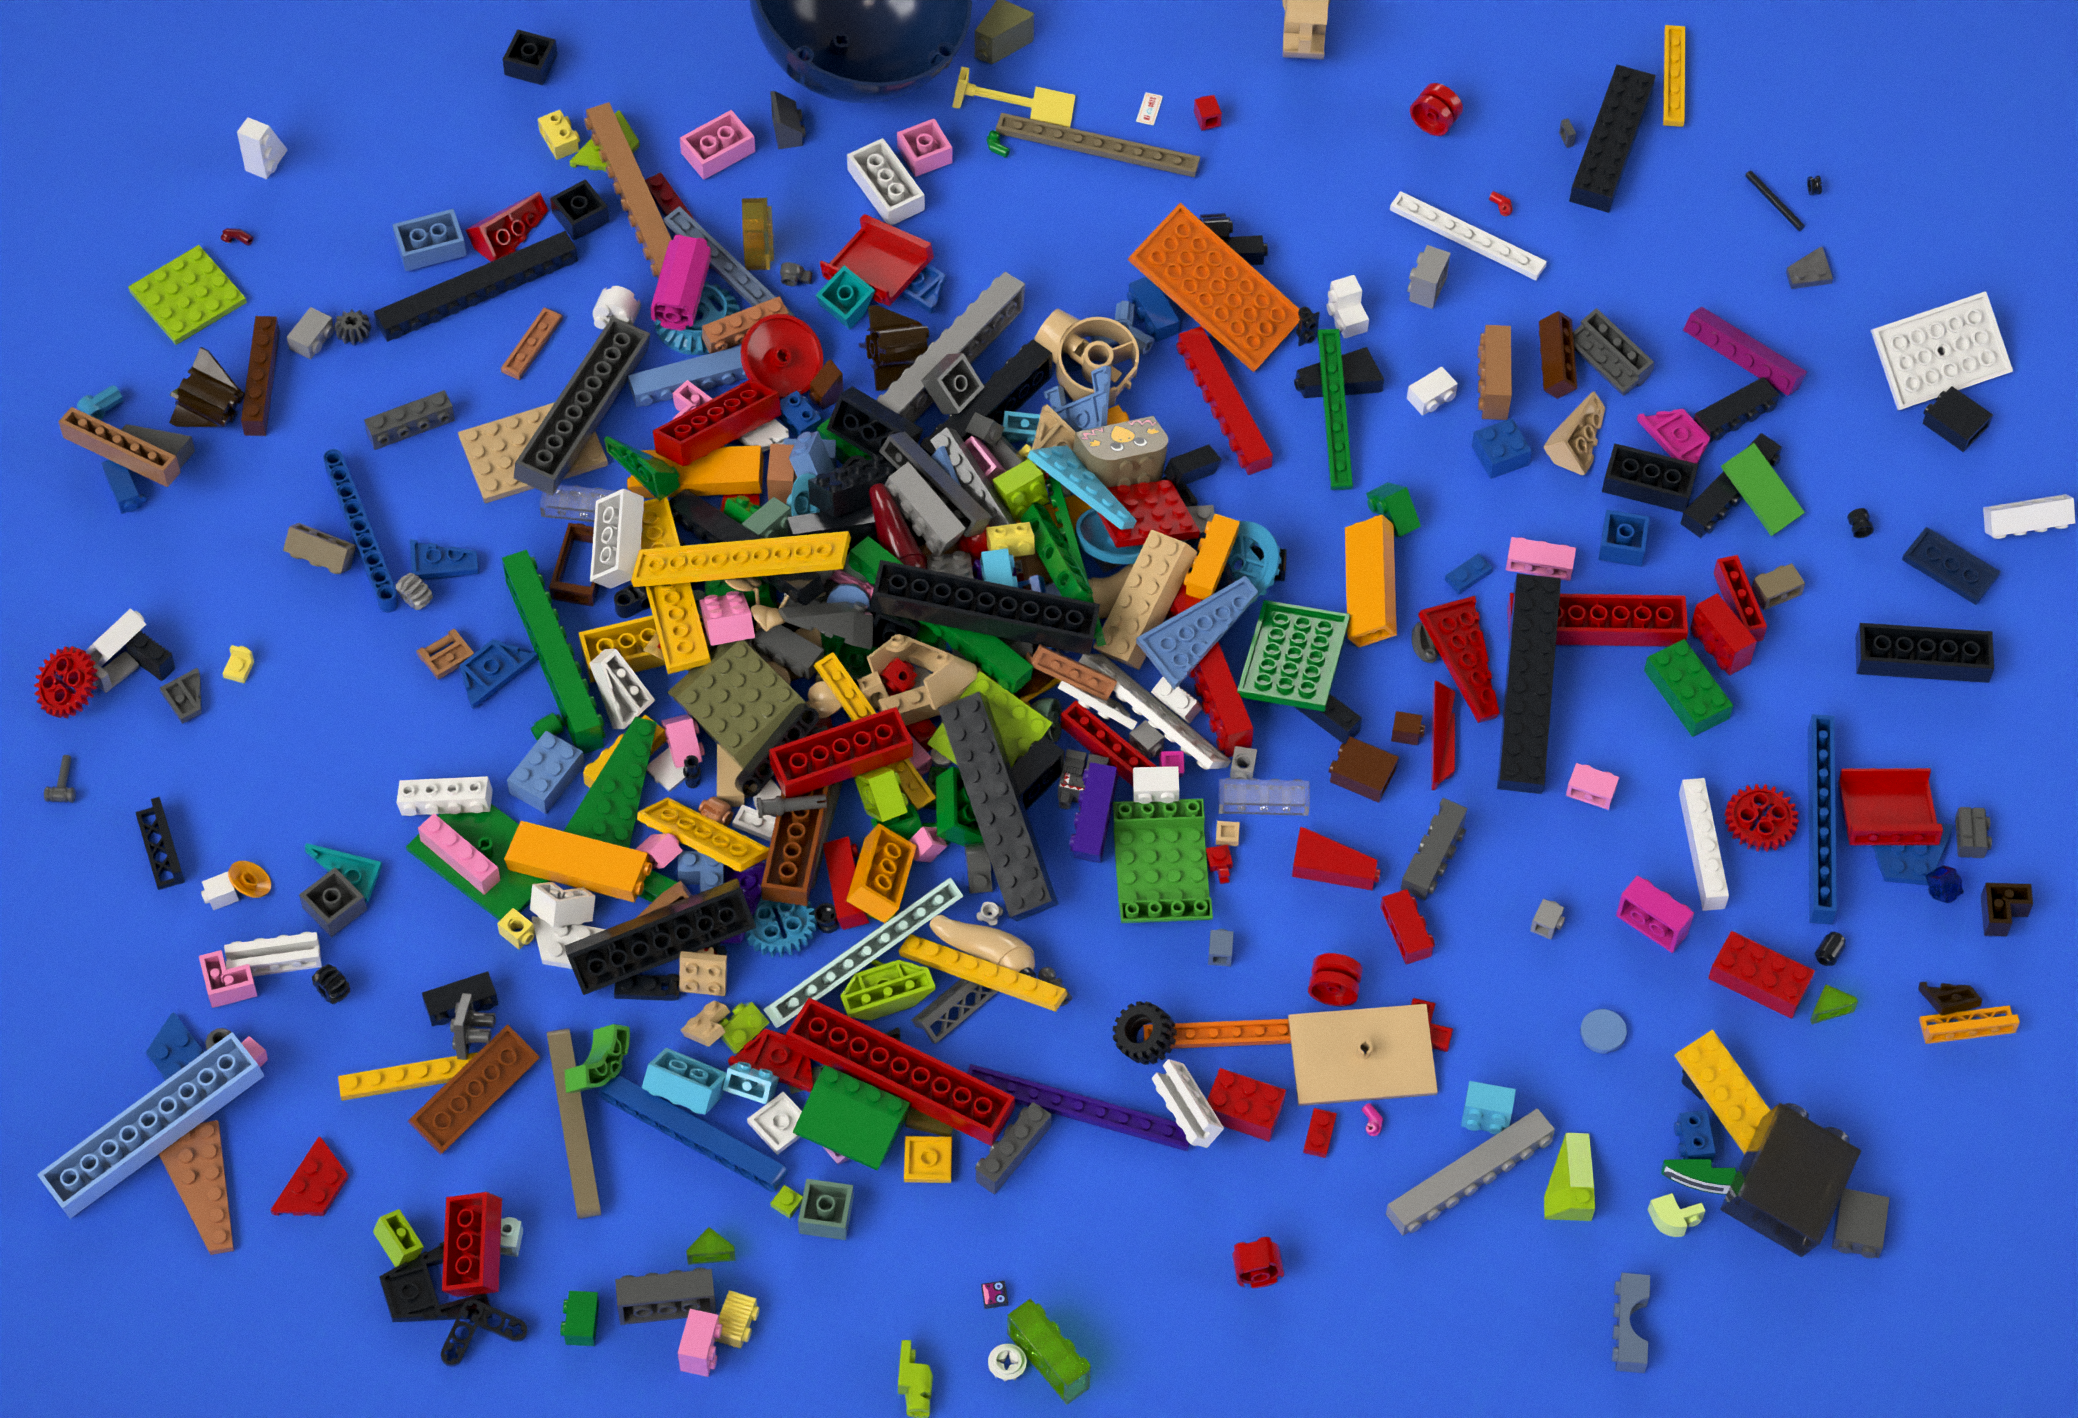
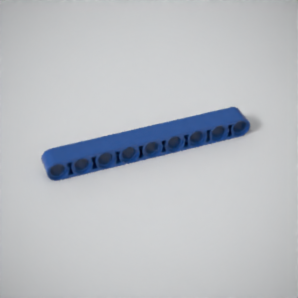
(336, 470)
(694, 1133)

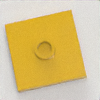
(928, 1159)

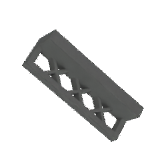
(945, 1002)

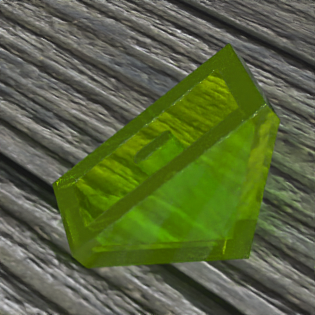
(1832, 1005)
(710, 1248)

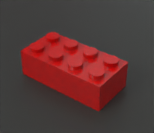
(1761, 974)
(472, 1244)

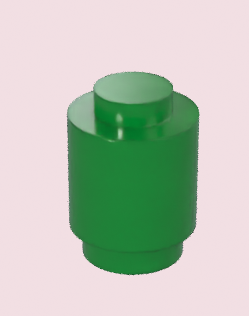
(550, 723)

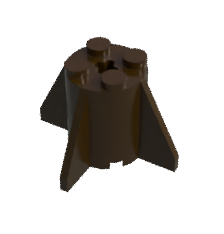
(892, 344)
(206, 396)

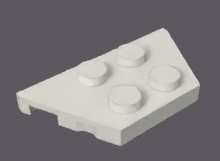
(1106, 709)
(553, 940)

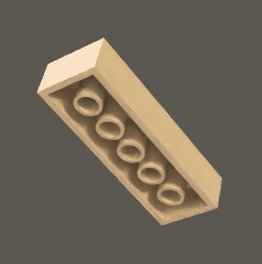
(1145, 597)

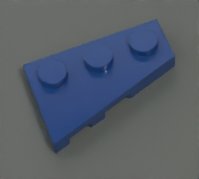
(436, 562)

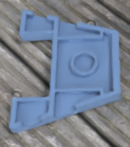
(1088, 411)

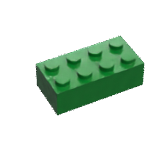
(1688, 687)

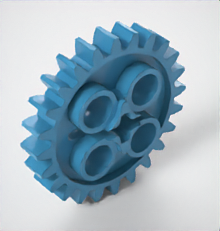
(798, 917)

